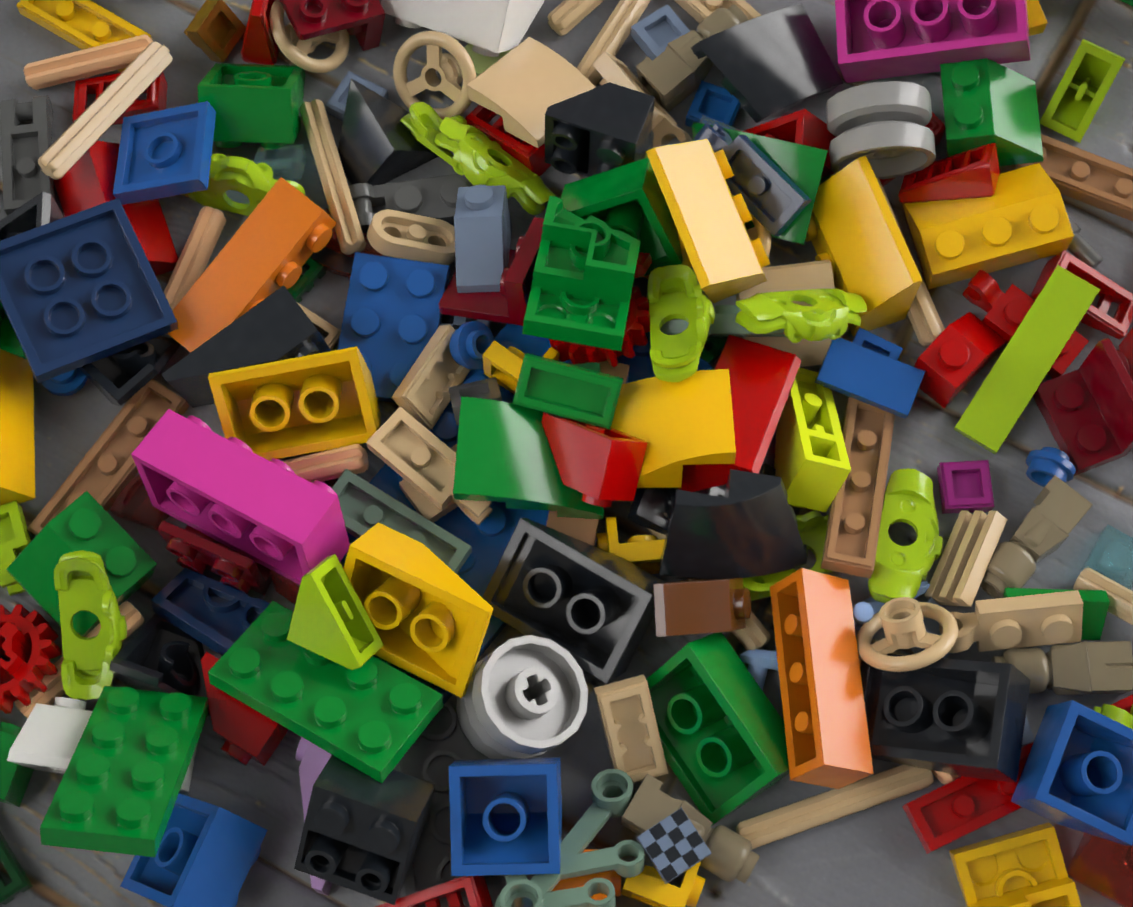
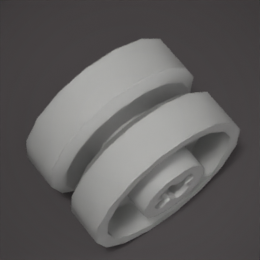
(884, 125)
(523, 699)

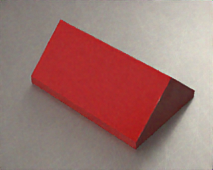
(92, 184)
(759, 390)

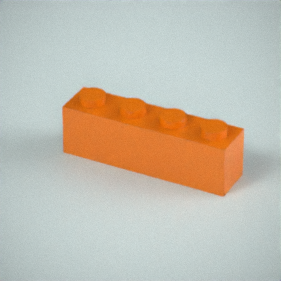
(253, 263)
(820, 680)

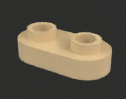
(412, 237)

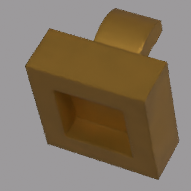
(215, 30)

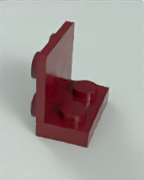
(324, 17)
(515, 286)
(1091, 408)
(204, 553)

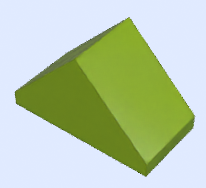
(1081, 90)
(332, 618)

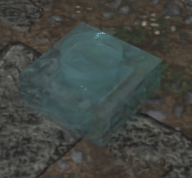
(285, 161)
(1113, 556)

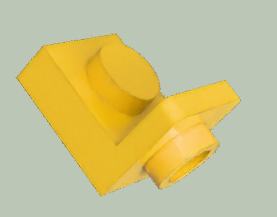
(507, 363)
(640, 550)
(651, 889)

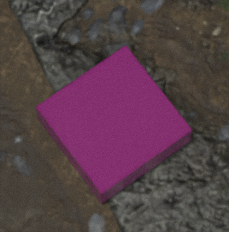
(965, 486)

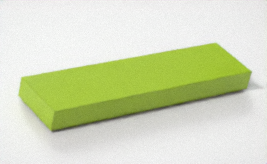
(1026, 359)

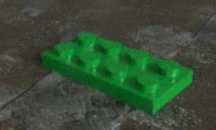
(355, 714)
(126, 772)

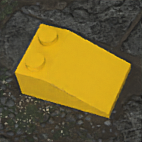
(418, 607)

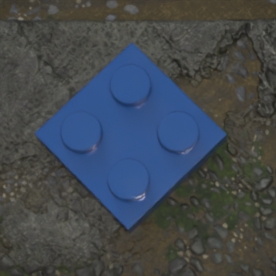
(165, 153)

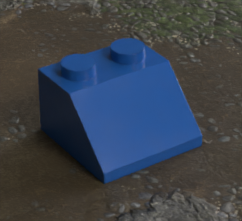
(1081, 773)
(505, 816)
(199, 857)

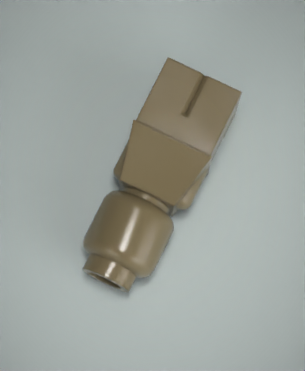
(677, 69)
(1037, 536)
(1075, 667)
(730, 852)

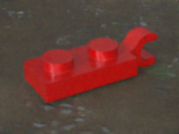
(1008, 310)

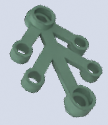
(574, 863)

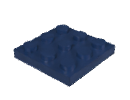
(80, 290)

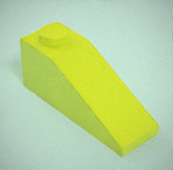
(810, 445)

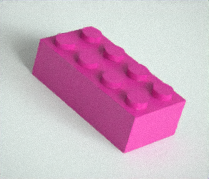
(918, 35)
(240, 496)

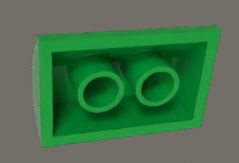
(717, 727)

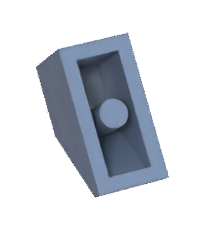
(481, 237)

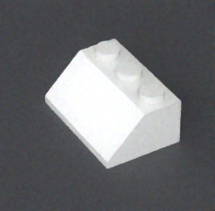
(485, 24)
(53, 734)

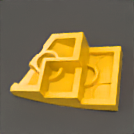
(680, 421)
(1015, 871)

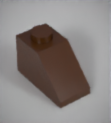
(701, 606)

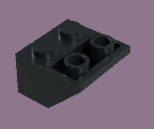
(598, 130)
(363, 829)

